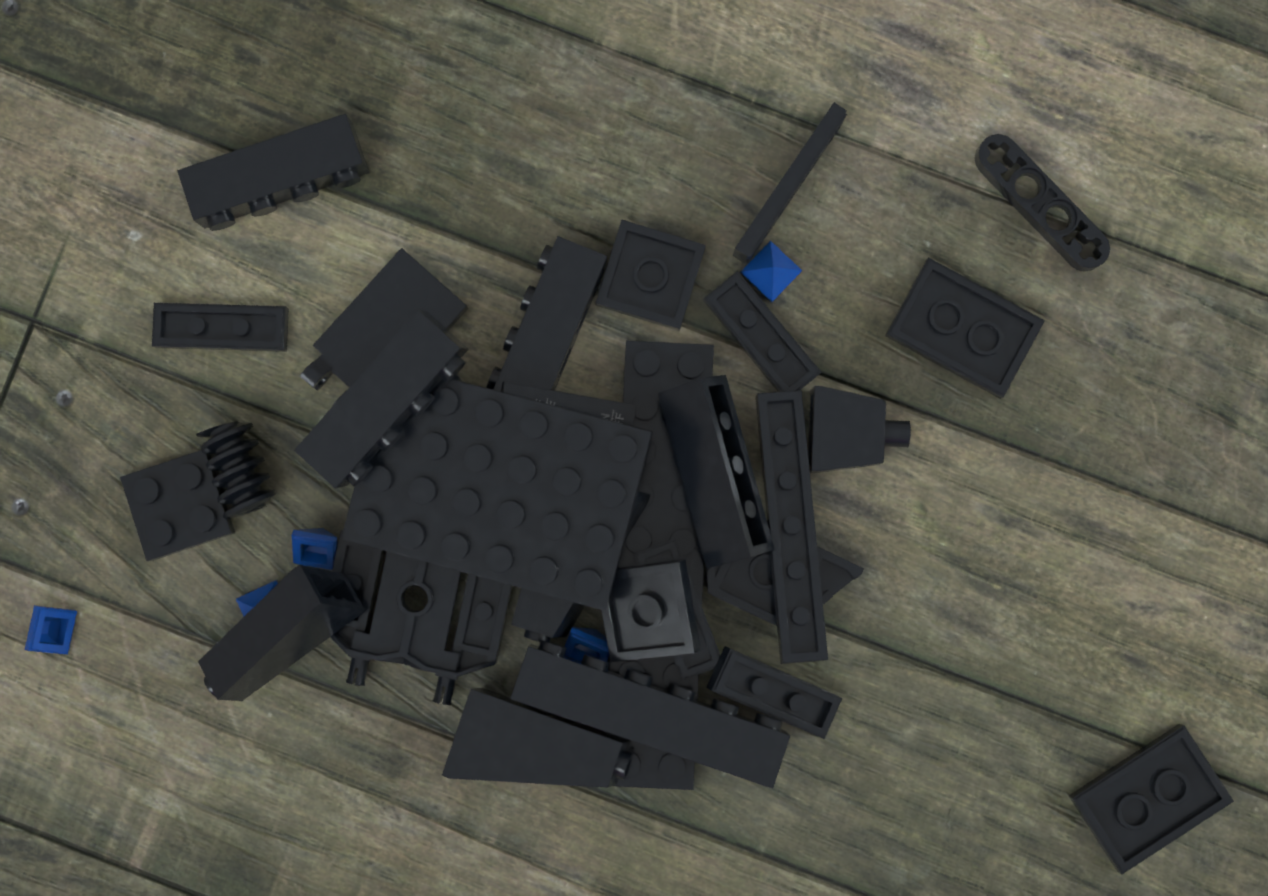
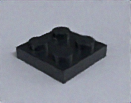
(650, 275)
(176, 506)
(651, 613)

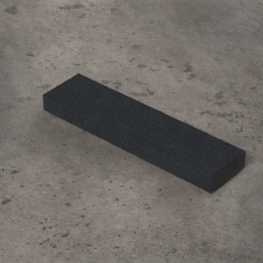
(790, 183)

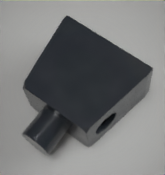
(850, 430)

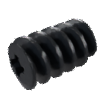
(236, 467)

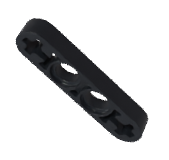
(1047, 197)

